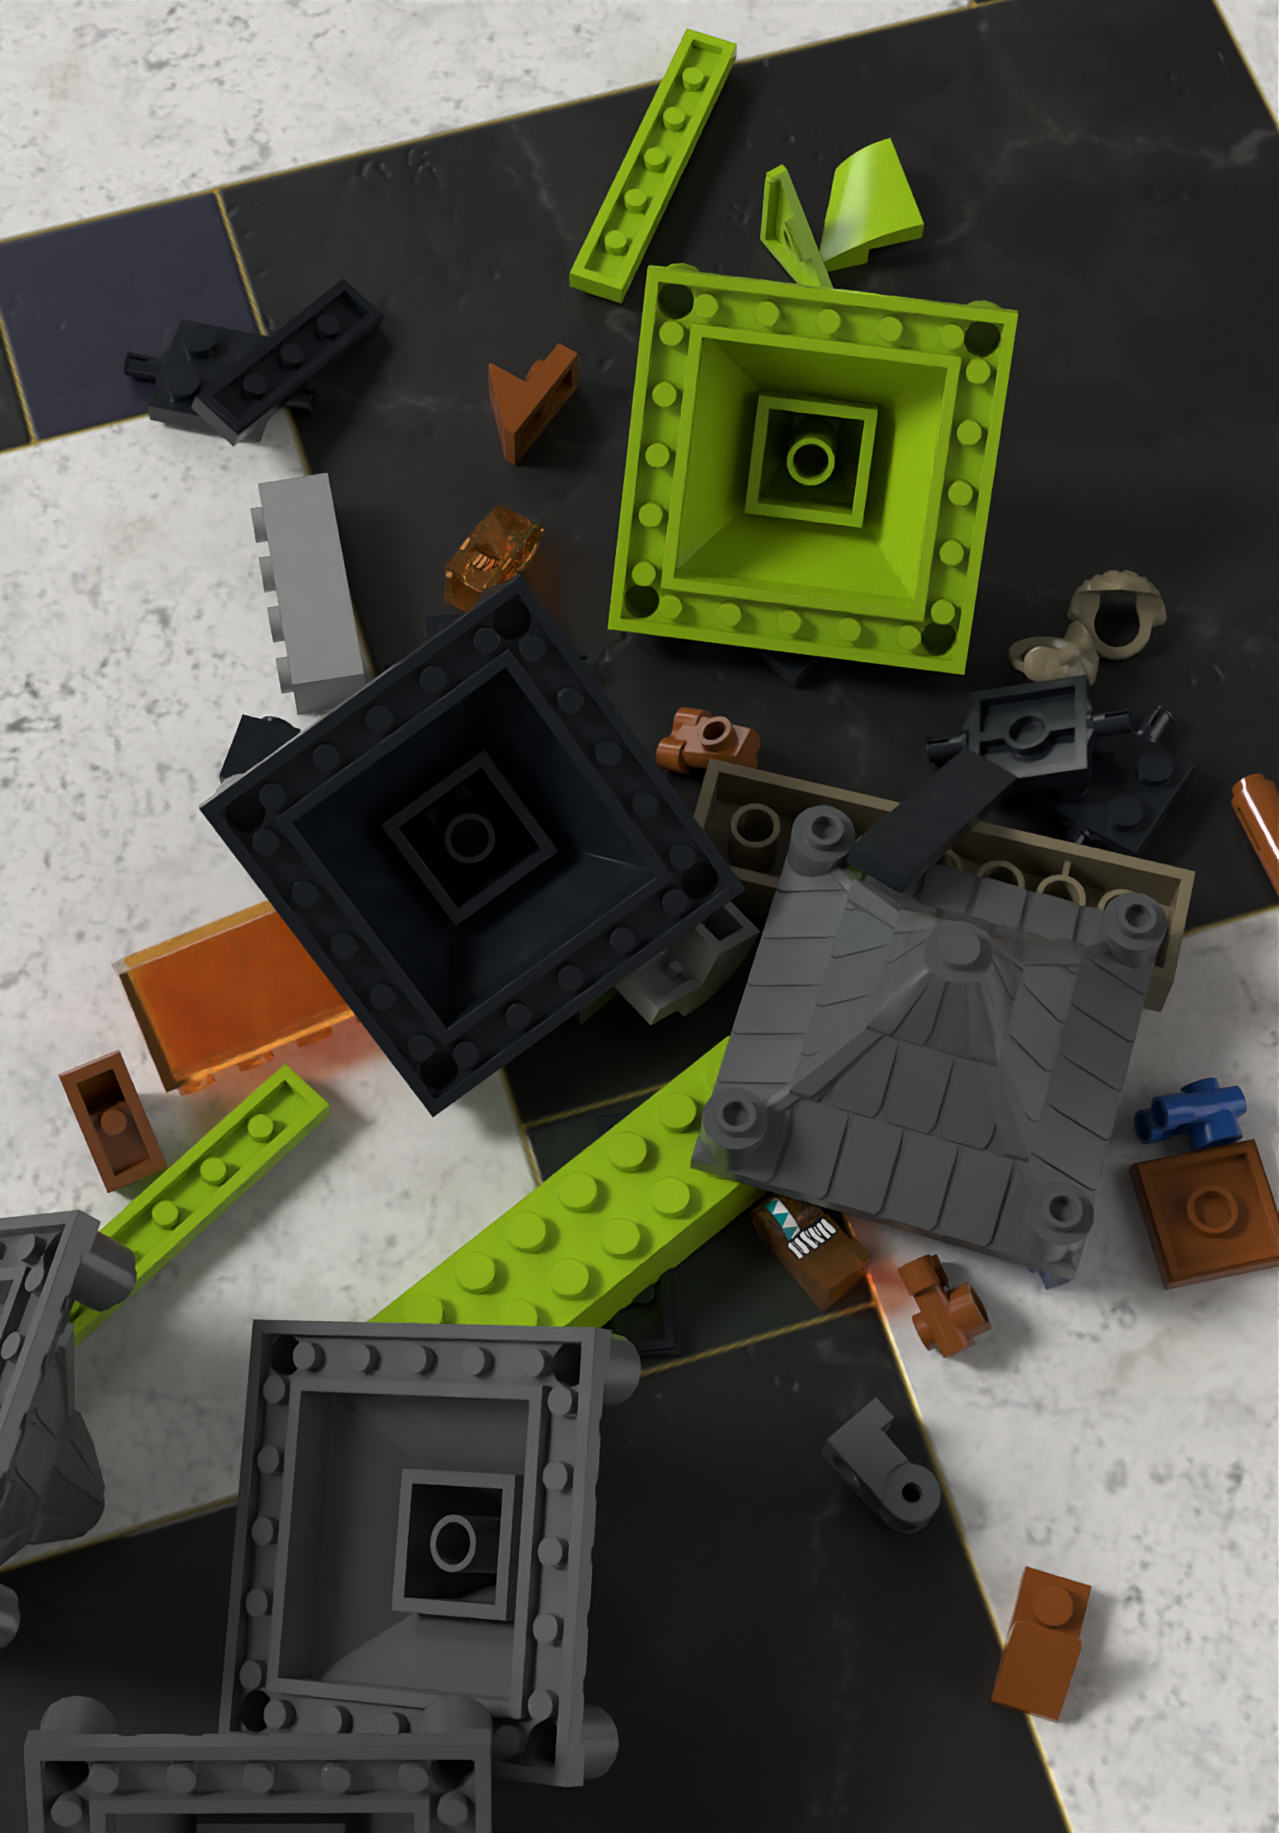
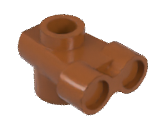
(700, 737)
(947, 1315)

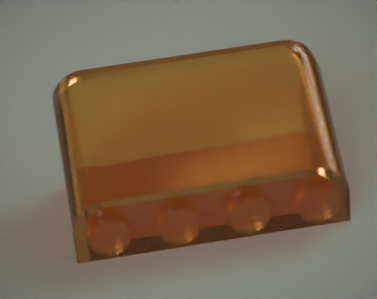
(226, 997)

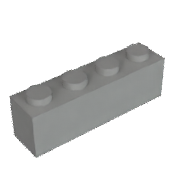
(311, 592)

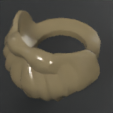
(1128, 583)
(1057, 657)

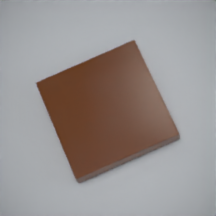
(1208, 1213)

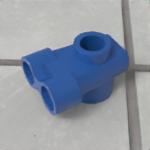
(1200, 1110)

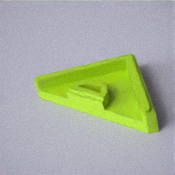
(788, 232)

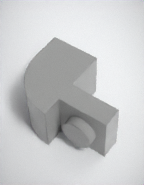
(691, 967)

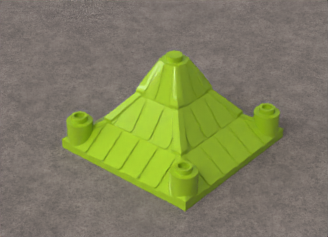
(809, 468)

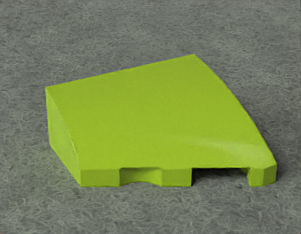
(868, 207)

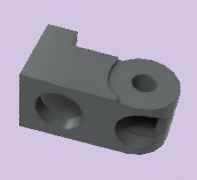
(880, 1474)

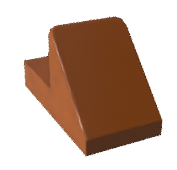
(528, 406)
(113, 1121)
(1041, 1644)

